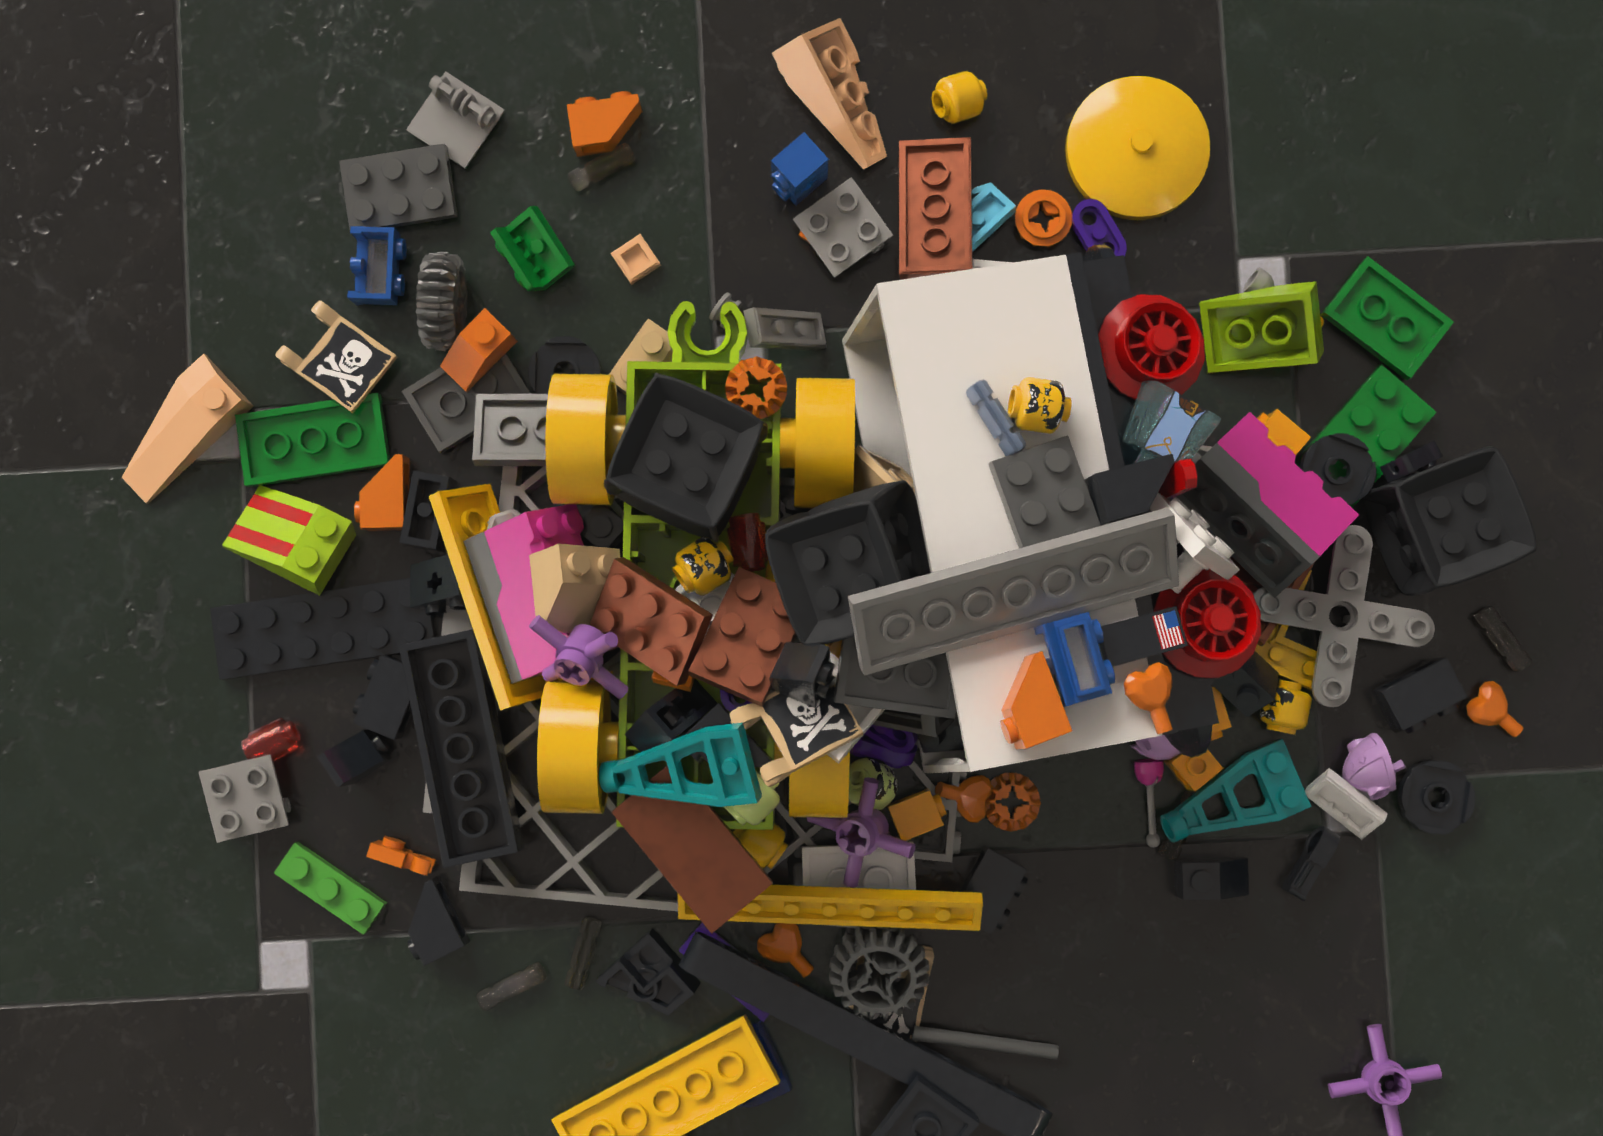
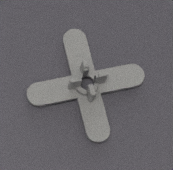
(1366, 620)

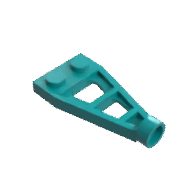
(728, 759)
(1278, 783)

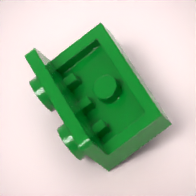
(533, 250)

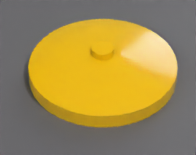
(1138, 147)

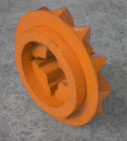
(1052, 205)
(761, 369)
(1023, 814)

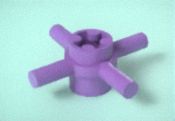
(579, 655)
(864, 840)
(1397, 1089)

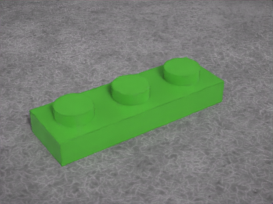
(330, 887)

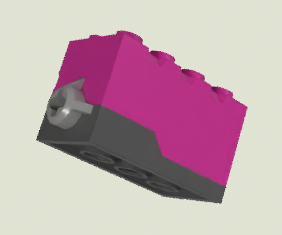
(1265, 505)
(505, 579)

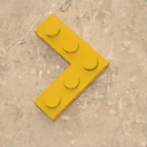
(1287, 657)

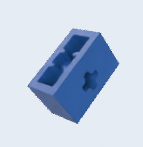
(799, 169)

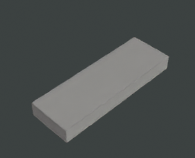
(784, 329)

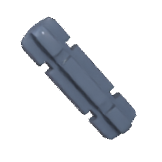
(995, 418)

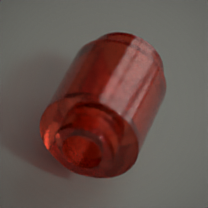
(747, 541)
(273, 738)

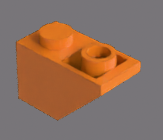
(602, 123)

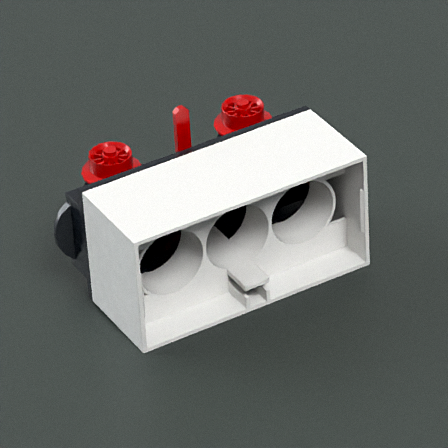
(1067, 323)

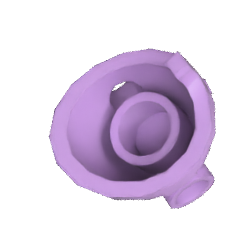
(1370, 767)

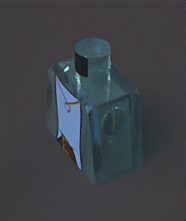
(1167, 424)

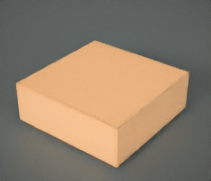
(635, 259)

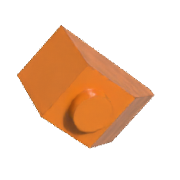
(477, 350)
(385, 497)
(1033, 706)

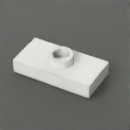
(1345, 803)

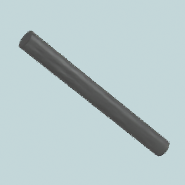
(985, 1042)

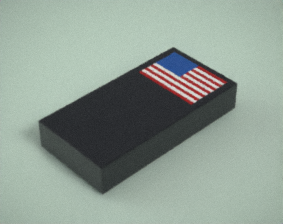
(1142, 636)

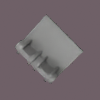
(456, 118)
(843, 227)
(244, 798)

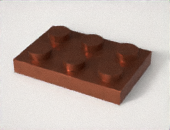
(651, 620)
(744, 639)

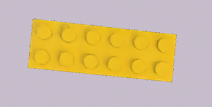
(460, 516)
(679, 1089)

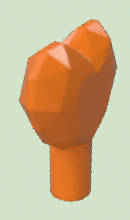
(1151, 692)
(1492, 709)
(969, 796)
(785, 946)

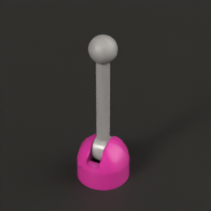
(1150, 773)

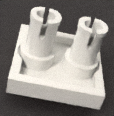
(1201, 547)

